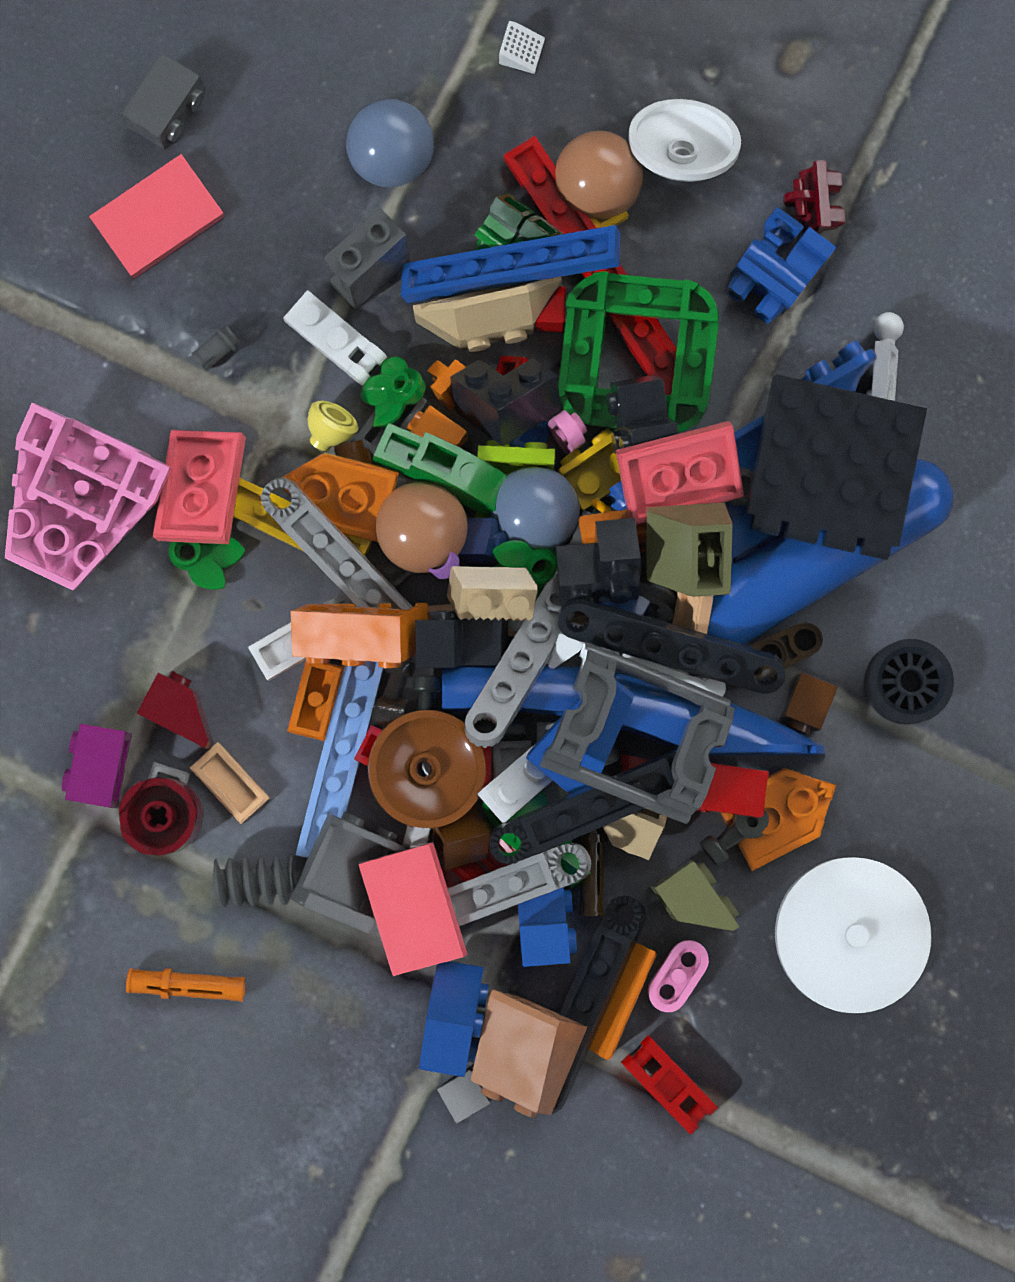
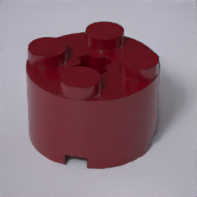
(139, 818)

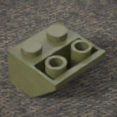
(690, 548)
(691, 899)

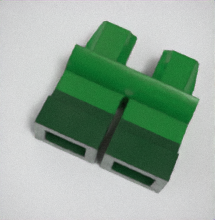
(511, 223)

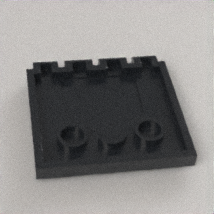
(834, 466)

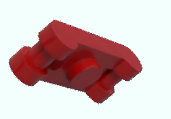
(669, 1085)

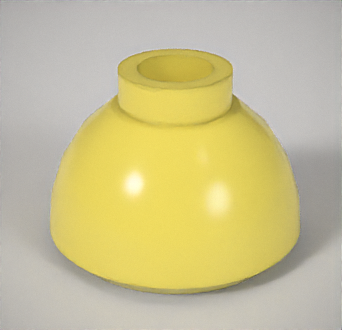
(330, 425)

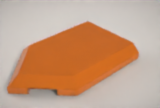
(346, 491)
(795, 813)

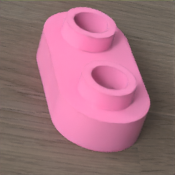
(567, 431)
(679, 976)

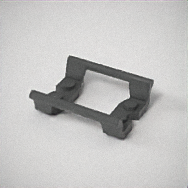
(584, 725)

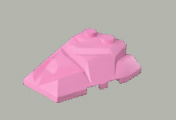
(75, 495)

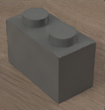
(164, 102)

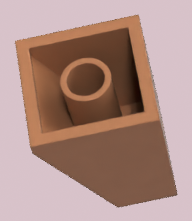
(525, 1053)

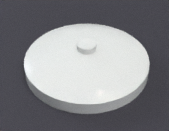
(853, 935)

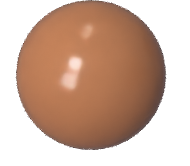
(598, 175)
(421, 526)

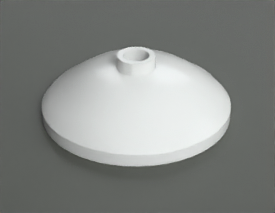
(684, 140)

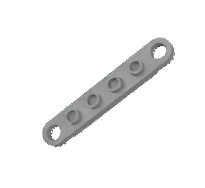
(331, 549)
(518, 669)
(516, 883)

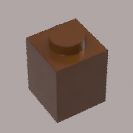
(808, 704)
(462, 840)

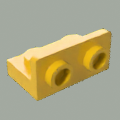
(593, 470)

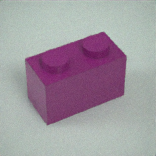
(96, 765)

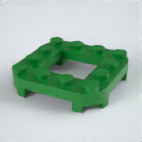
(645, 298)

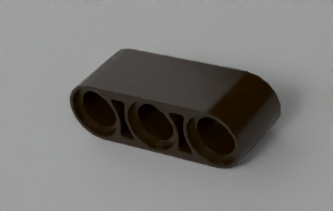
(786, 649)

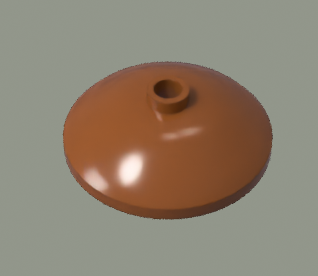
(453, 777)

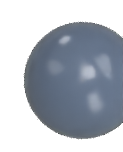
(389, 143)
(537, 508)

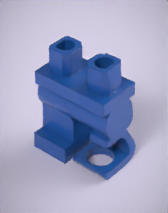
(775, 278)

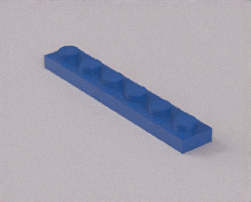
(511, 264)

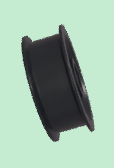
(925, 652)

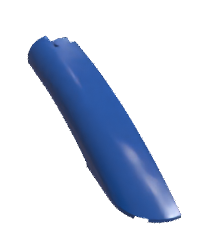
(652, 715)

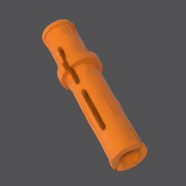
(170, 983)

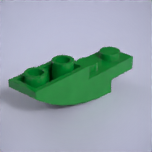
(441, 463)

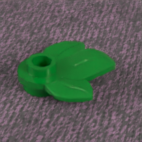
(392, 390)
(519, 555)
(207, 562)

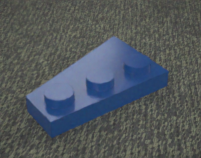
(597, 751)

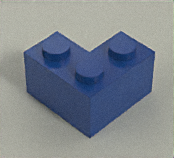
(545, 931)
(453, 1019)

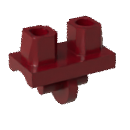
(811, 198)

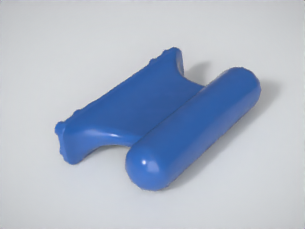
(783, 575)

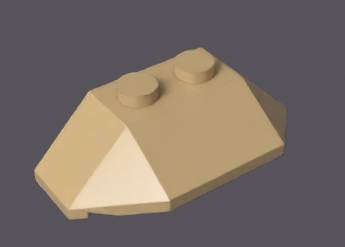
(488, 314)

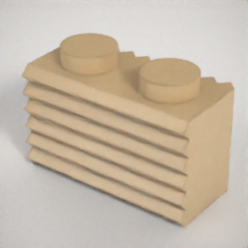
(492, 592)

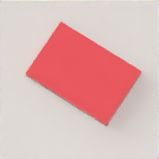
(157, 216)
(681, 470)
(200, 488)
(413, 909)

